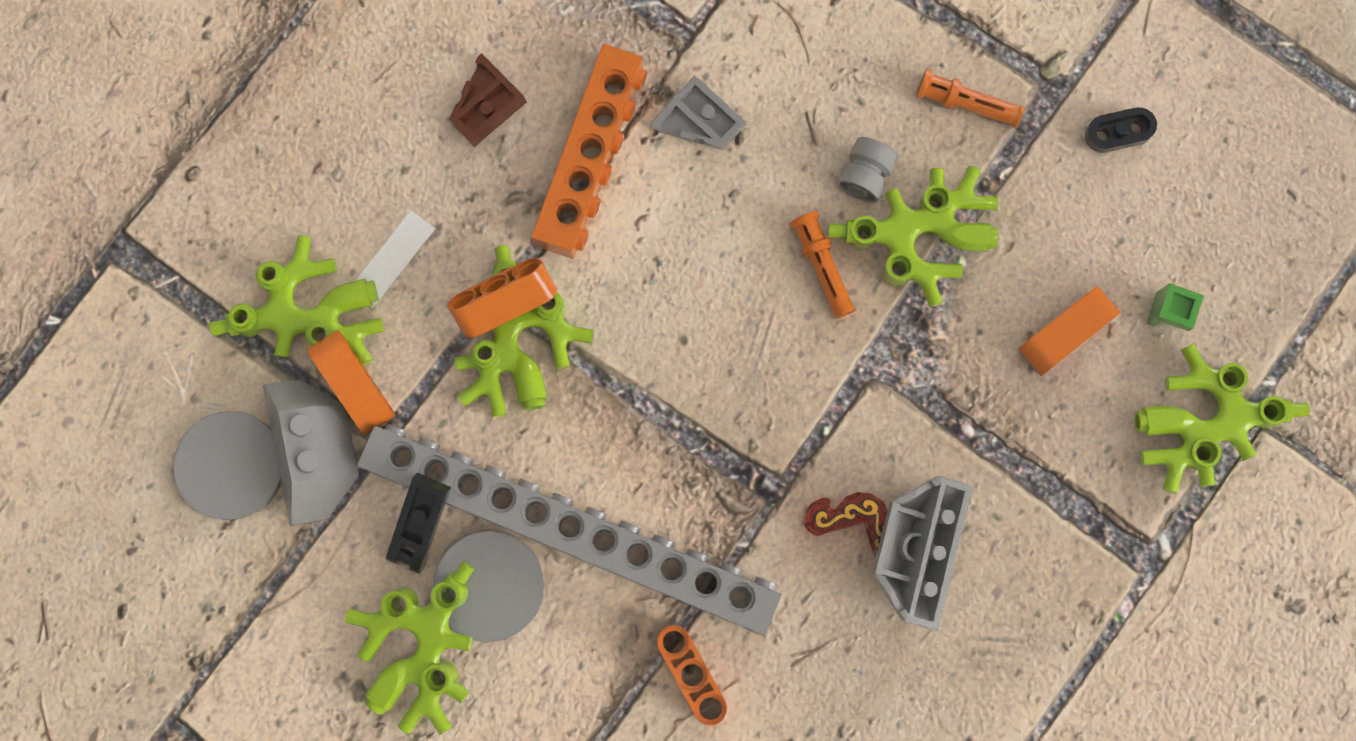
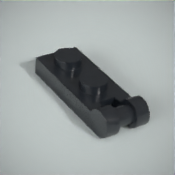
(418, 522)

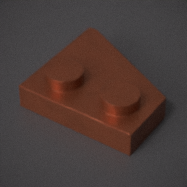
(485, 102)

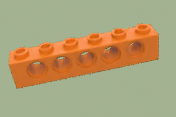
(610, 67)

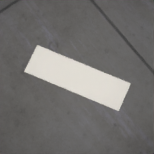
(397, 253)

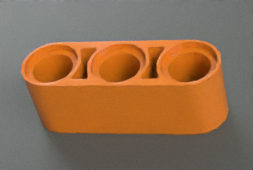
(502, 297)
(1069, 330)
(350, 382)
(696, 693)

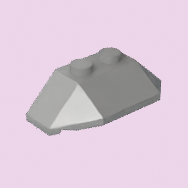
(311, 449)
(921, 549)

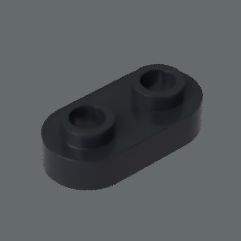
(1118, 129)

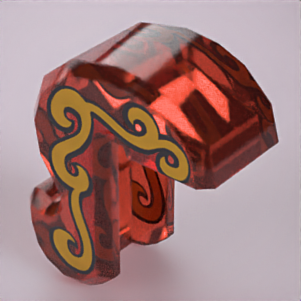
(852, 510)

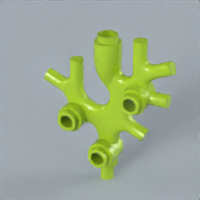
(905, 224)
(289, 320)
(509, 357)
(1230, 424)
(433, 636)

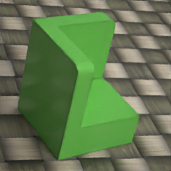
(1175, 307)

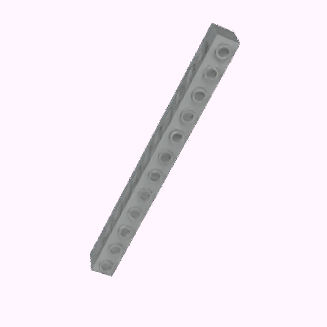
(379, 459)

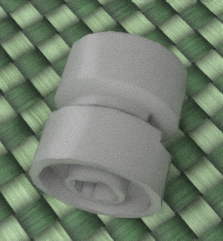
(869, 165)

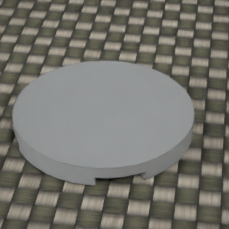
(227, 465)
(501, 590)

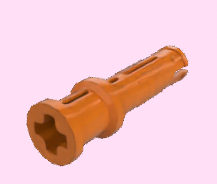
(953, 94)
(817, 249)

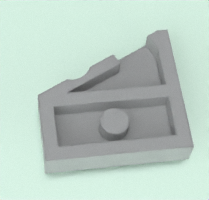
(699, 117)

